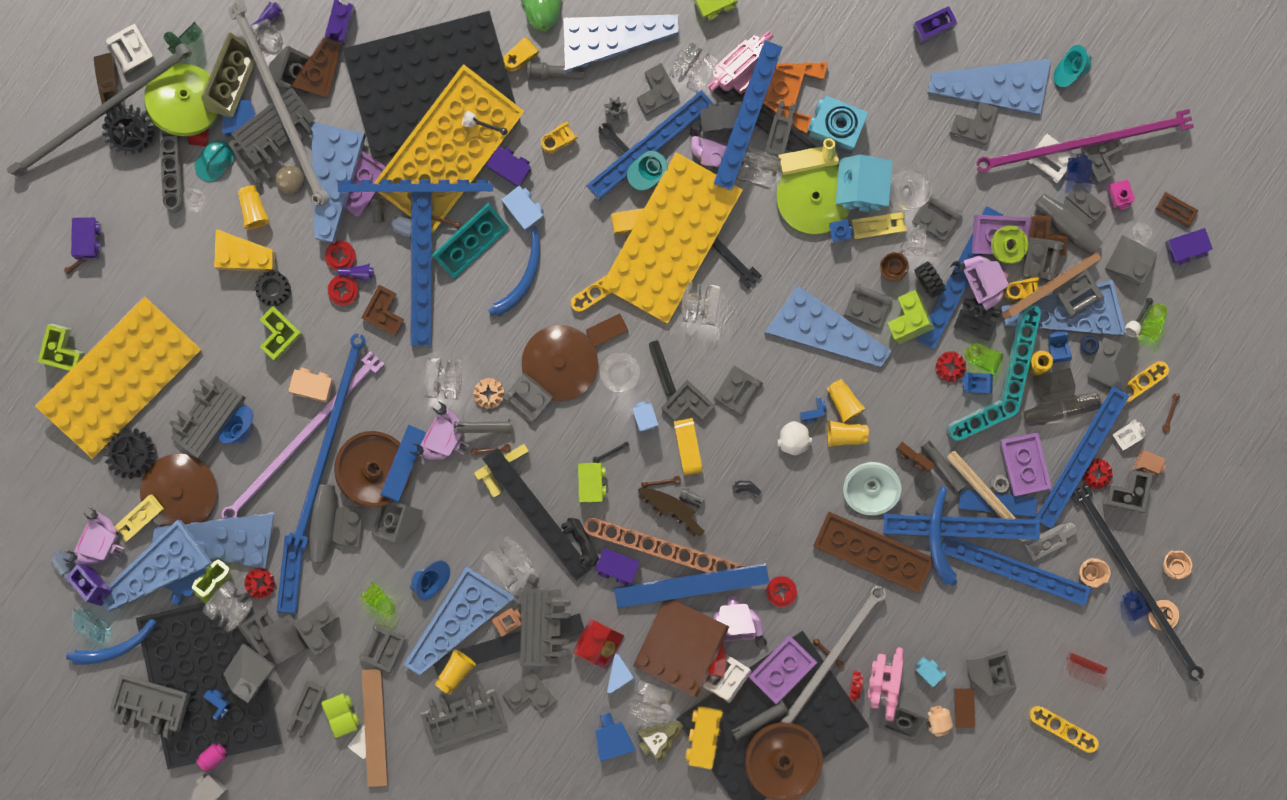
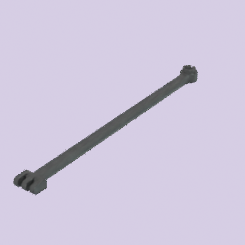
(182, 52)

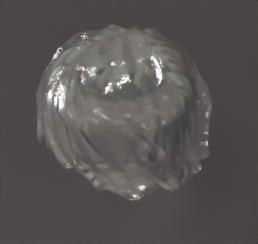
(267, 38)

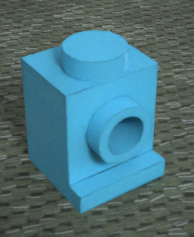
(929, 671)

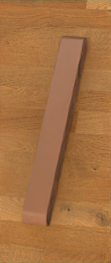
(658, 543)

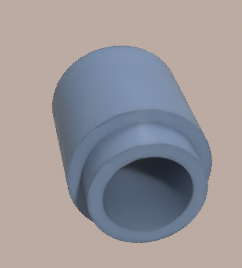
(402, 225)
(62, 567)

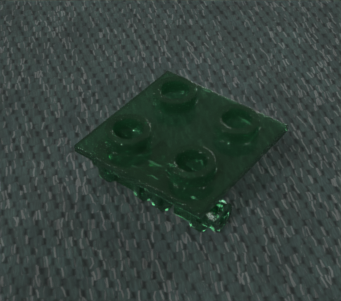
(190, 35)

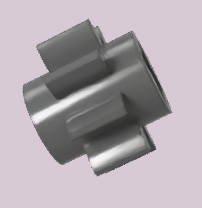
(617, 103)

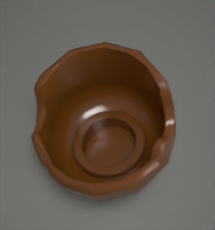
(894, 266)

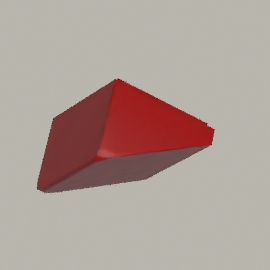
(199, 139)

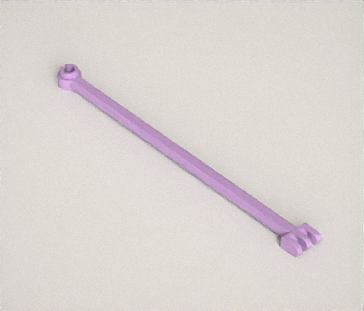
(301, 438)

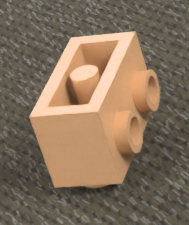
(310, 385)

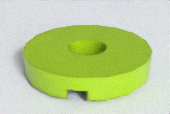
(1000, 240)

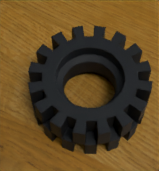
(930, 279)
(261, 288)

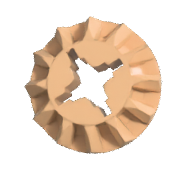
(495, 399)
(1171, 611)

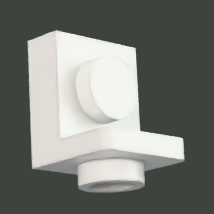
(1129, 434)

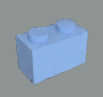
(522, 208)
(645, 416)

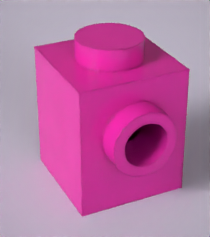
(1121, 194)

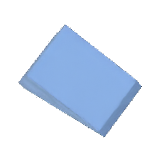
(619, 675)

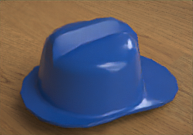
(238, 427)
(430, 580)

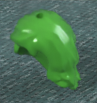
(542, 13)

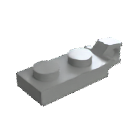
(1050, 540)

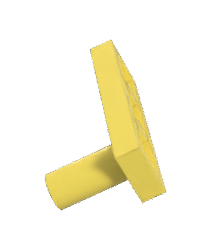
(809, 158)
(487, 476)

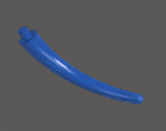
(516, 295)
(941, 565)
(87, 657)

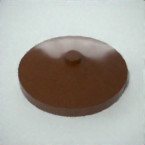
(561, 361)
(364, 466)
(182, 488)
(783, 761)

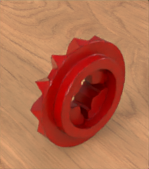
(335, 248)
(338, 282)
(943, 371)
(1102, 481)
(251, 585)
(789, 596)
(856, 686)

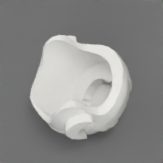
(794, 438)

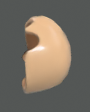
(1177, 565)
(1094, 572)

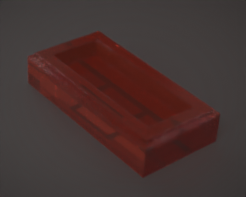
(1086, 663)

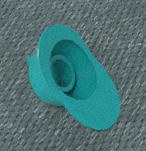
(1073, 65)
(214, 160)
(647, 170)

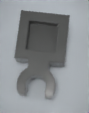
(529, 584)

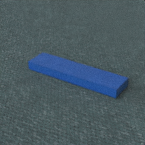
(402, 464)
(1016, 505)
(290, 578)

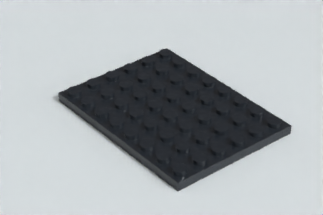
(407, 72)
(191, 656)
(826, 715)

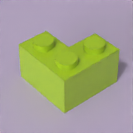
(914, 322)
(283, 335)
(55, 349)

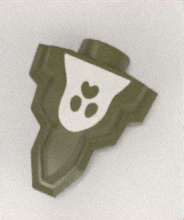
(658, 739)

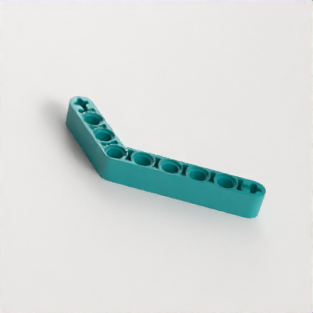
(1010, 378)

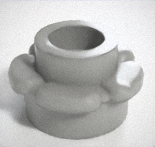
(995, 484)

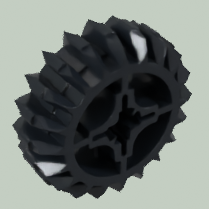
(114, 121)
(129, 444)

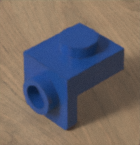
(841, 231)
(1059, 347)
(977, 383)
(811, 416)
(217, 699)

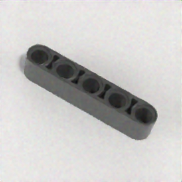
(169, 174)

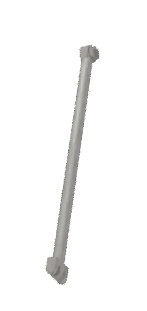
(237, 12)
(834, 654)

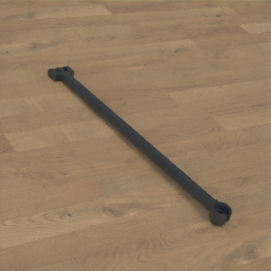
(717, 244)
(1136, 580)

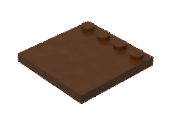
(681, 646)

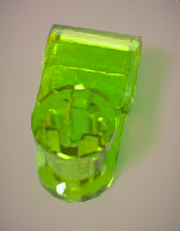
(1153, 323)
(987, 358)
(377, 598)

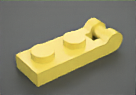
(878, 225)
(139, 518)

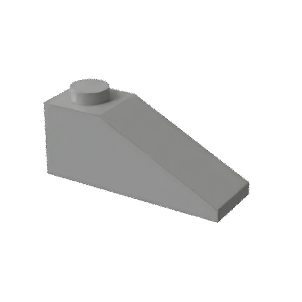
(208, 788)

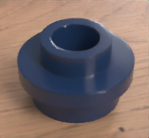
(1095, 345)

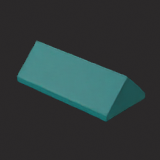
(470, 241)

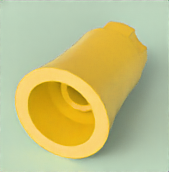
(252, 208)
(1034, 367)
(845, 401)
(846, 434)
(454, 672)

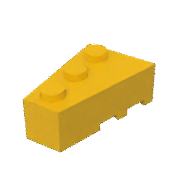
(242, 255)
(703, 737)

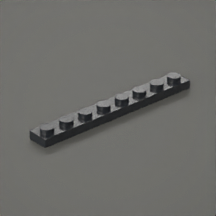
(535, 512)

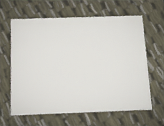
(358, 743)

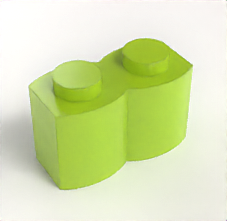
(209, 583)
(340, 714)

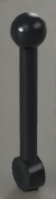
(596, 459)

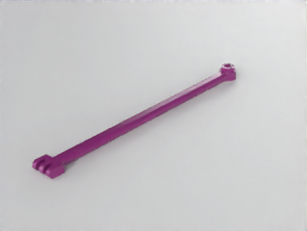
(1087, 141)

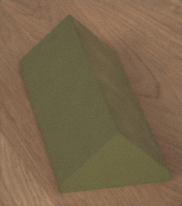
(228, 77)

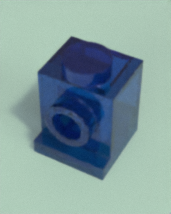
(1079, 169)
(1140, 609)

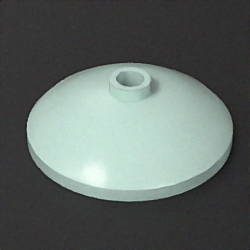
(876, 497)

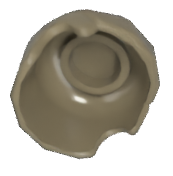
(290, 179)

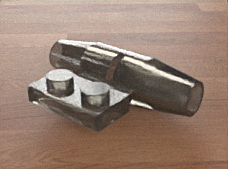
(1059, 401)

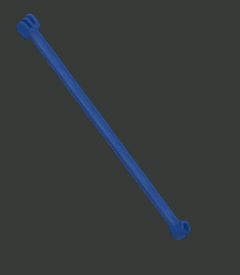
(326, 444)

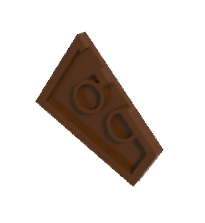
(319, 69)

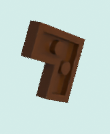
(1040, 229)
(378, 313)
(920, 462)

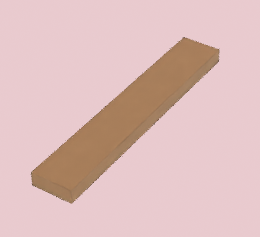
(1050, 286)
(374, 727)

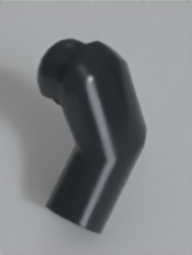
(746, 485)

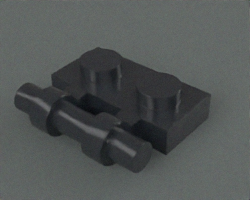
(978, 325)

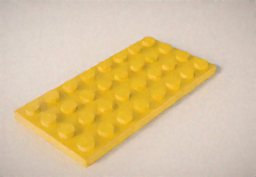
(446, 148)
(671, 238)
(118, 377)

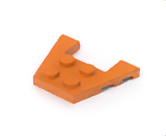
(786, 86)

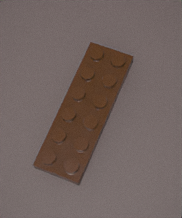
(873, 552)

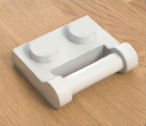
(135, 45)
(1057, 159)
(731, 682)

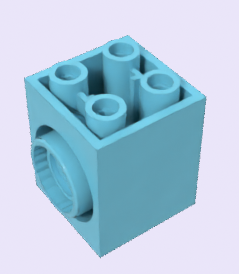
(830, 113)
(864, 183)

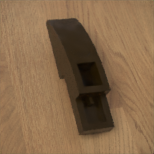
(107, 79)
(666, 503)

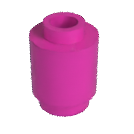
(211, 757)

